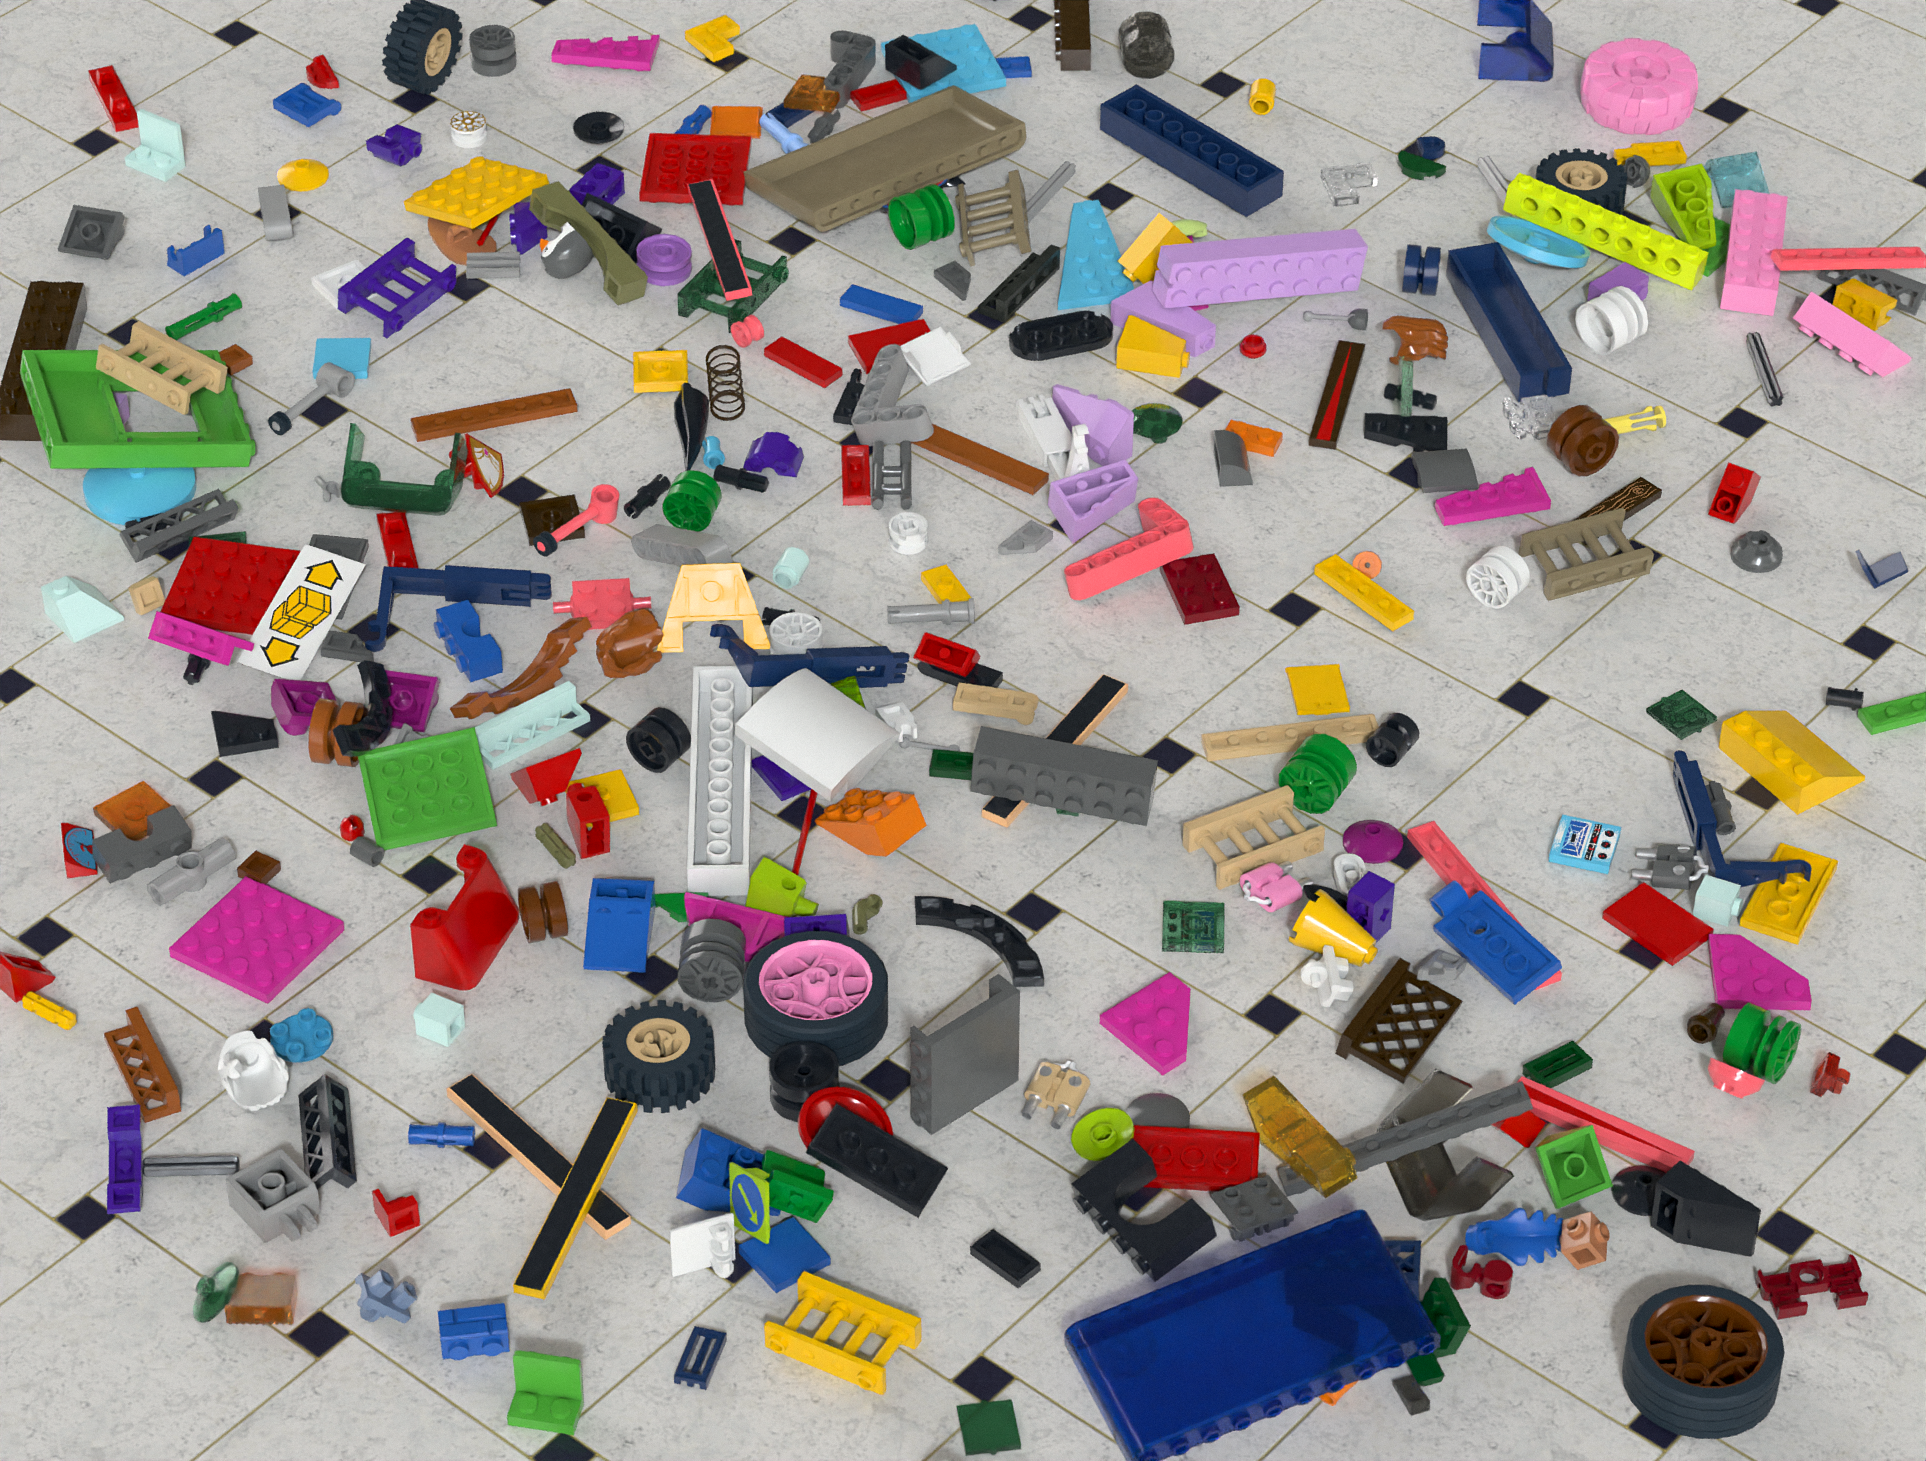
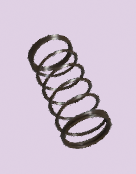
(735, 393)

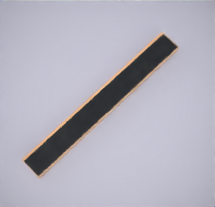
(1072, 729)
(531, 1150)

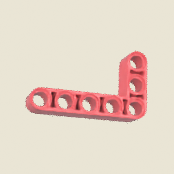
(1163, 541)

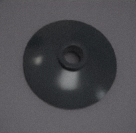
(598, 127)
(1635, 1189)

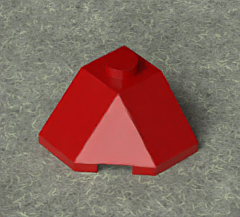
(548, 778)

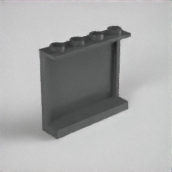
(966, 1059)

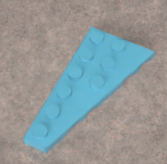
(1091, 261)

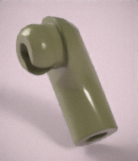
(864, 911)

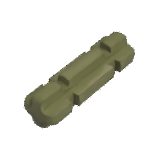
(555, 845)

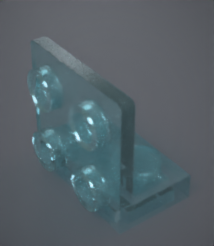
(1738, 173)

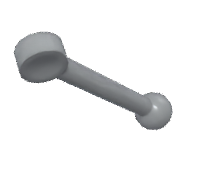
(907, 743)

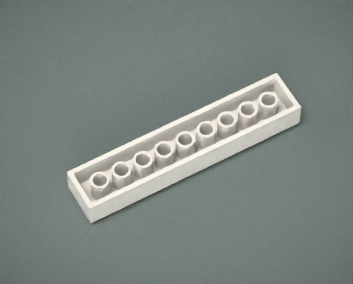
(719, 784)

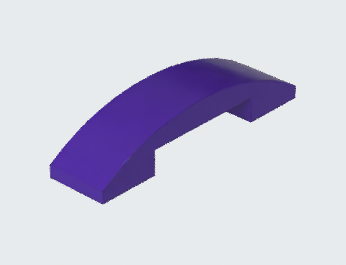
(125, 1159)

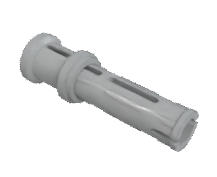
(945, 612)

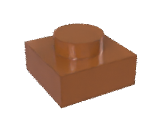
(235, 359)

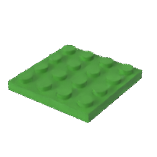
(427, 789)

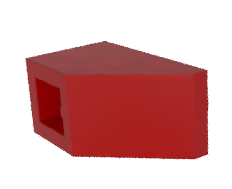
(1734, 493)

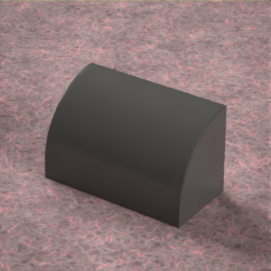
(1231, 459)

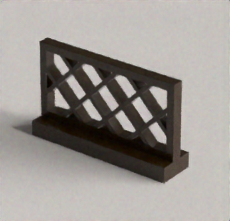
(1374, 1013)

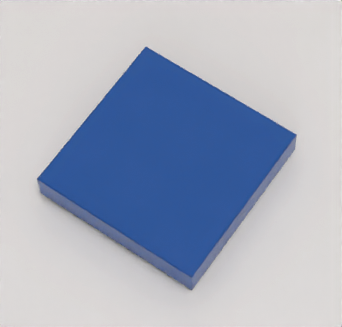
(786, 1255)

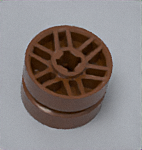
(542, 912)

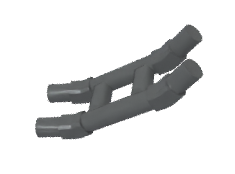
(903, 471)

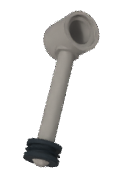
(329, 380)

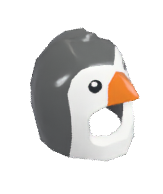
(566, 253)

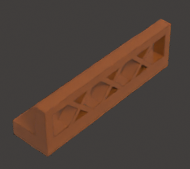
(151, 1060)

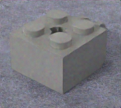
(274, 1197)

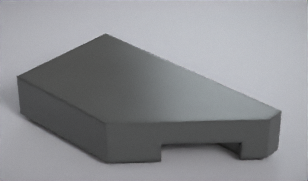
(954, 278)
(345, 647)

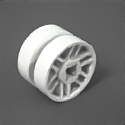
(1498, 577)
(795, 634)

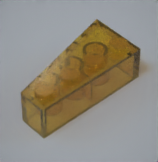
(1299, 1138)

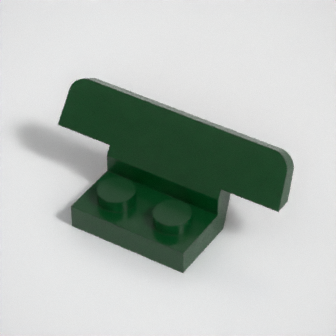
(1451, 1325)

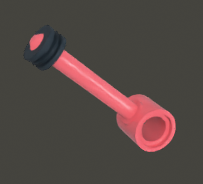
(601, 509)

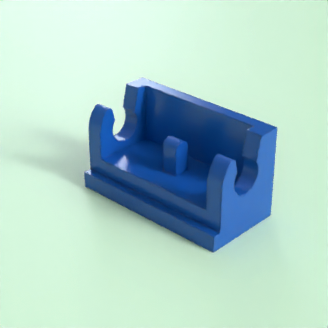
(197, 253)

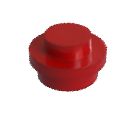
(1253, 346)

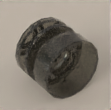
(1146, 45)

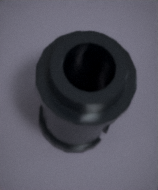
(1845, 698)

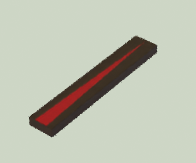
(1337, 395)

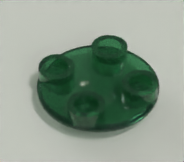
(1156, 421)

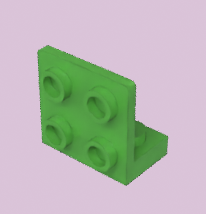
(546, 1392)

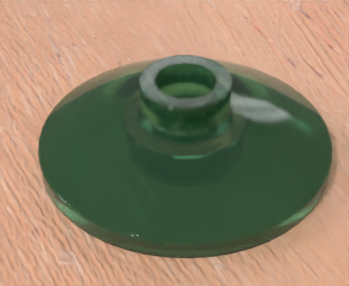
(215, 1292)

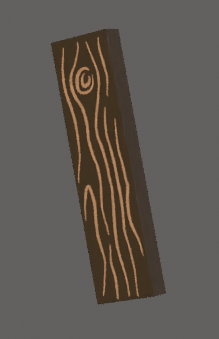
(1631, 498)

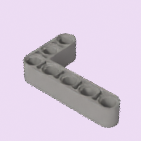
(876, 414)
(680, 547)

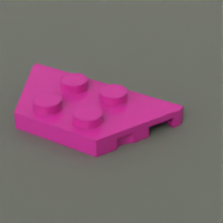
(756, 925)

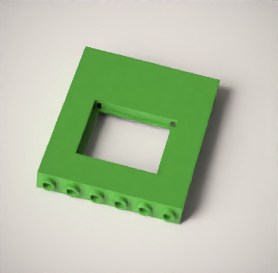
(85, 430)

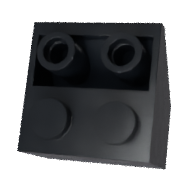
(915, 62)

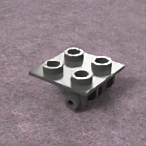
(1254, 1207)

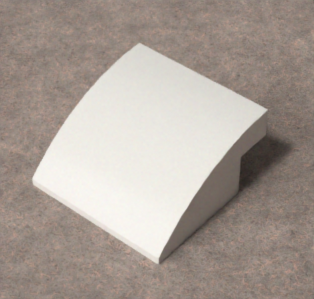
(816, 733)

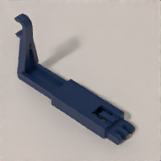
(457, 585)
(826, 663)
(1702, 829)

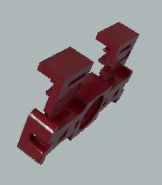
(1841, 1278)

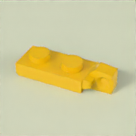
(1654, 153)

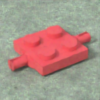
(601, 601)

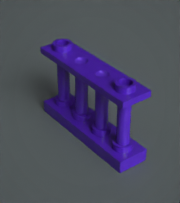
(390, 268)

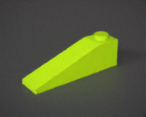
(1686, 204)

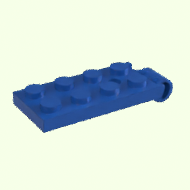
(1503, 952)

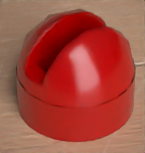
(346, 828)

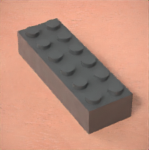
(1063, 776)

